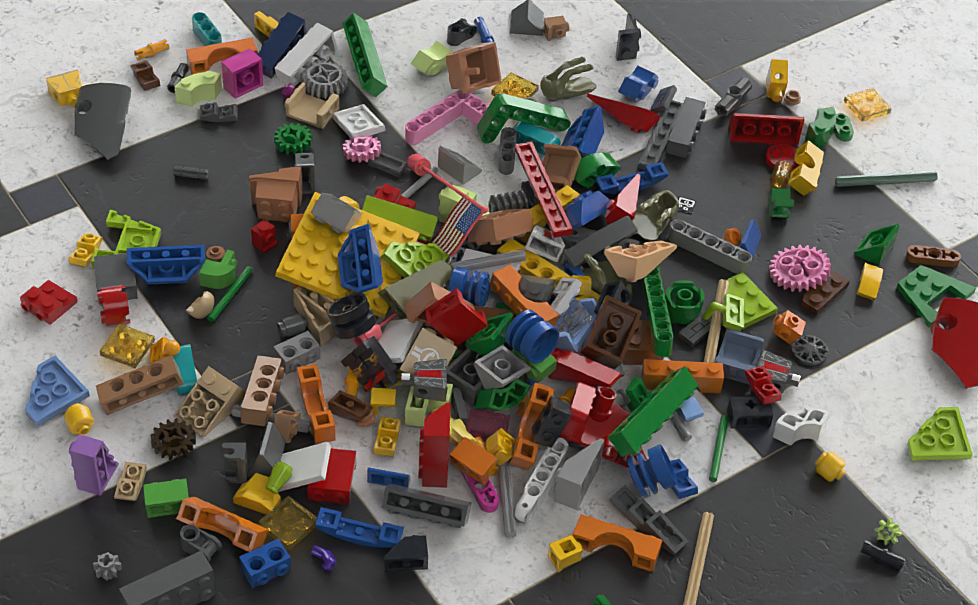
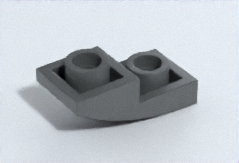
(214, 113)

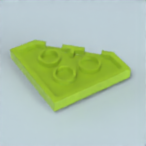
(412, 256)
(756, 303)
(941, 438)

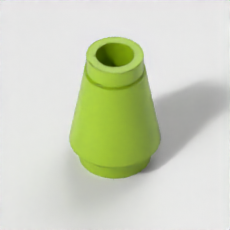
(279, 476)

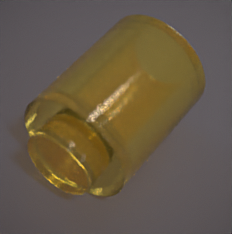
(781, 174)

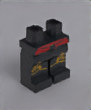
(371, 365)

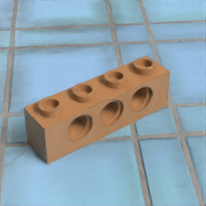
(139, 385)
(262, 391)

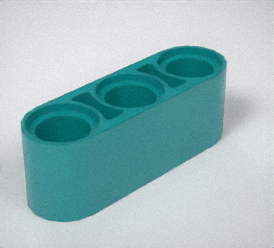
(205, 29)
(538, 136)
(186, 366)

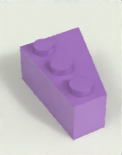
(91, 464)

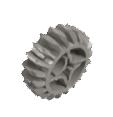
(324, 79)

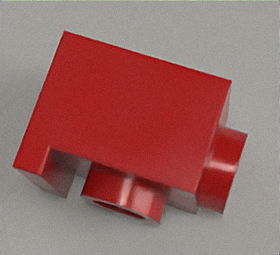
(264, 236)

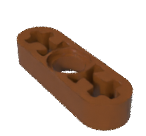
(916, 252)

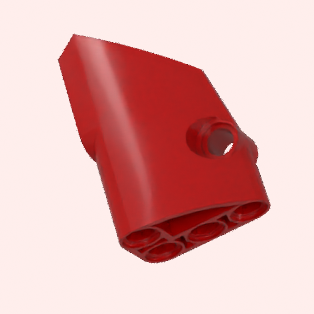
(959, 339)
(596, 417)

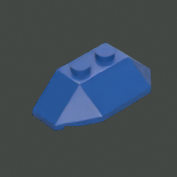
(586, 132)
(586, 208)
(360, 261)
(166, 263)

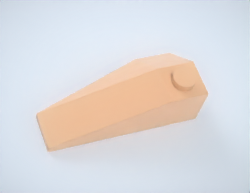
(638, 260)

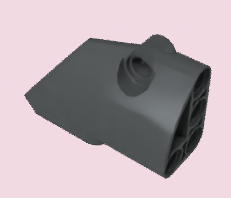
(104, 116)

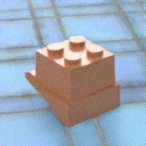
(474, 67)
(277, 193)

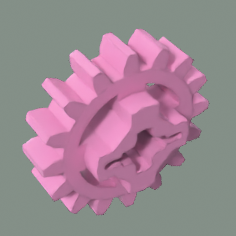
(362, 148)

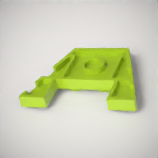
(133, 235)

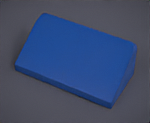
(751, 238)
(385, 477)

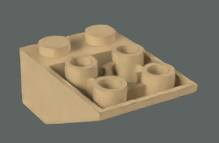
(209, 402)

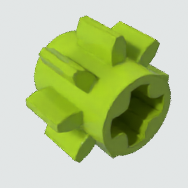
(885, 535)

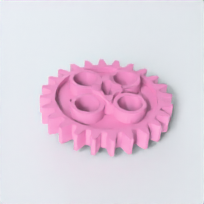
(800, 268)

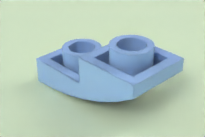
(690, 410)

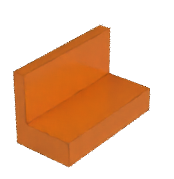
(473, 460)

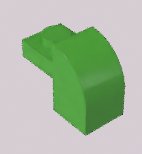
(217, 274)

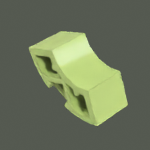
(432, 59)
(198, 88)

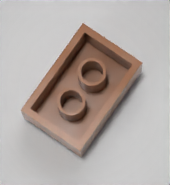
(501, 226)

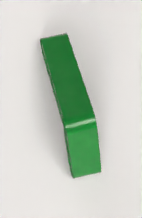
(519, 109)

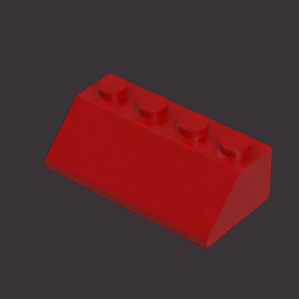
(765, 129)
(435, 448)

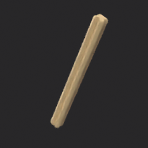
(716, 322)
(699, 559)

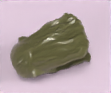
(563, 87)
(655, 214)
(602, 273)

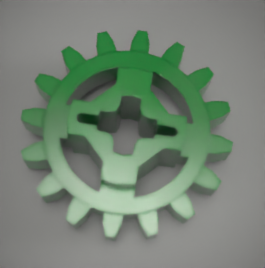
(293, 138)

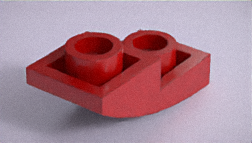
(761, 383)

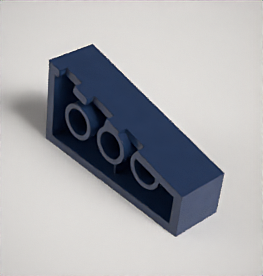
(281, 41)

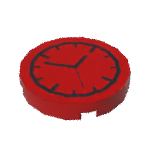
(781, 152)

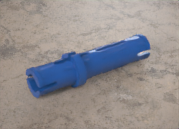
(483, 31)

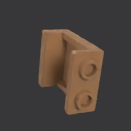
(561, 164)

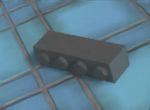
(686, 127)

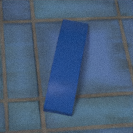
(652, 175)
(358, 532)

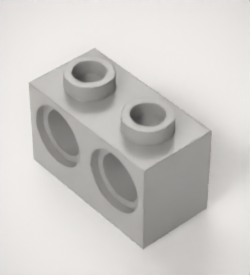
(297, 352)

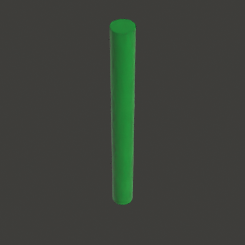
(229, 294)
(718, 448)

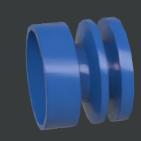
(474, 288)
(532, 336)
(652, 471)

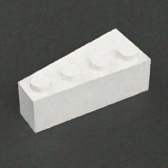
(313, 47)

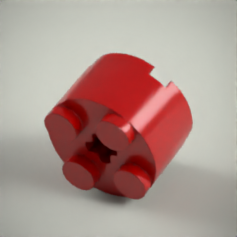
(114, 305)

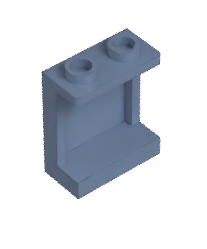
(738, 354)

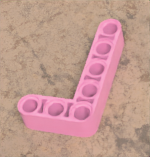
(444, 113)

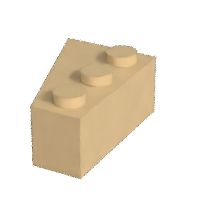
(313, 308)

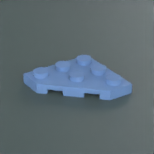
(53, 391)

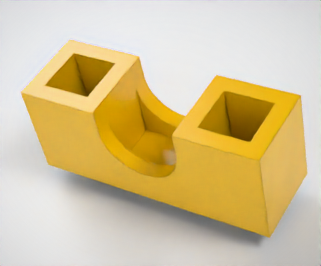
(805, 176)

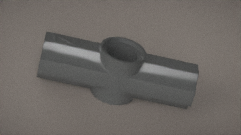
(733, 97)

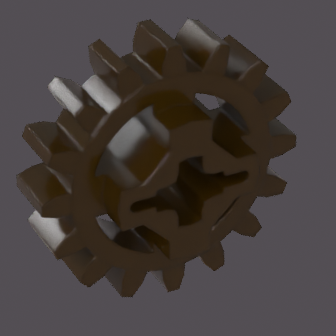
(173, 439)

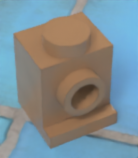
(555, 27)
(286, 424)

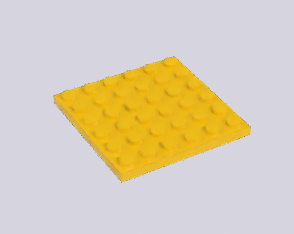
(314, 251)

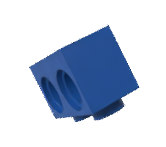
(262, 559)

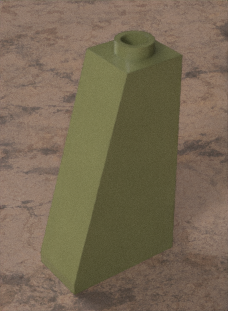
(401, 292)

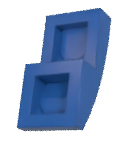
(685, 486)

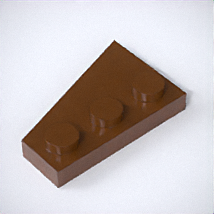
(817, 299)

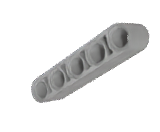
(709, 247)

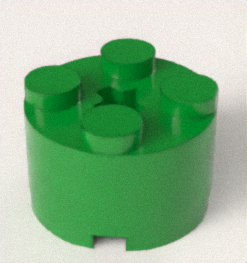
(684, 302)

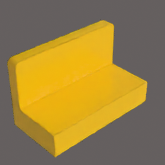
(264, 23)

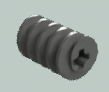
(508, 201)

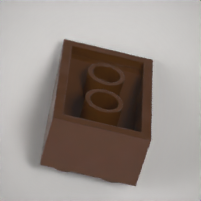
(611, 332)

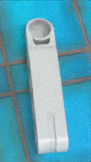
(541, 480)

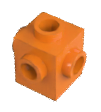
(788, 326)

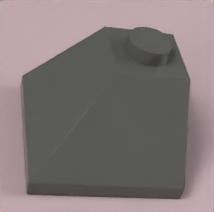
(537, 288)

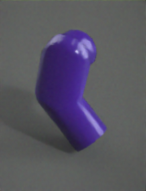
(326, 555)

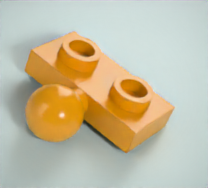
(163, 348)

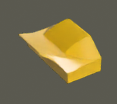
(256, 496)

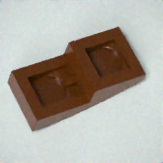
(145, 76)

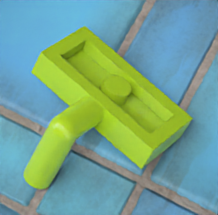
(732, 312)

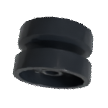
(351, 316)

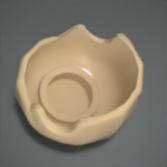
(201, 306)

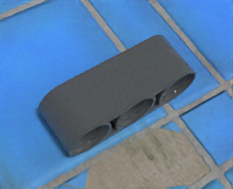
(507, 151)

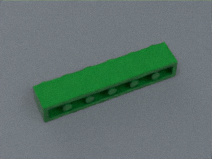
(364, 55)
(653, 412)

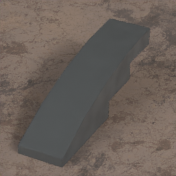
(595, 243)
(648, 520)

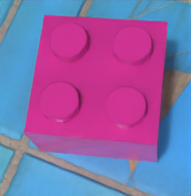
(242, 73)

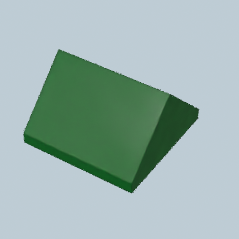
(877, 244)
(491, 336)

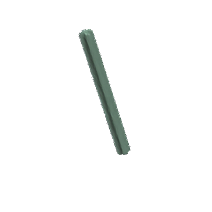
(886, 178)

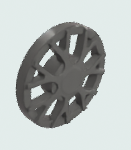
(809, 350)

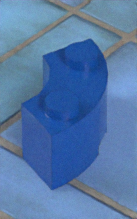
(639, 84)

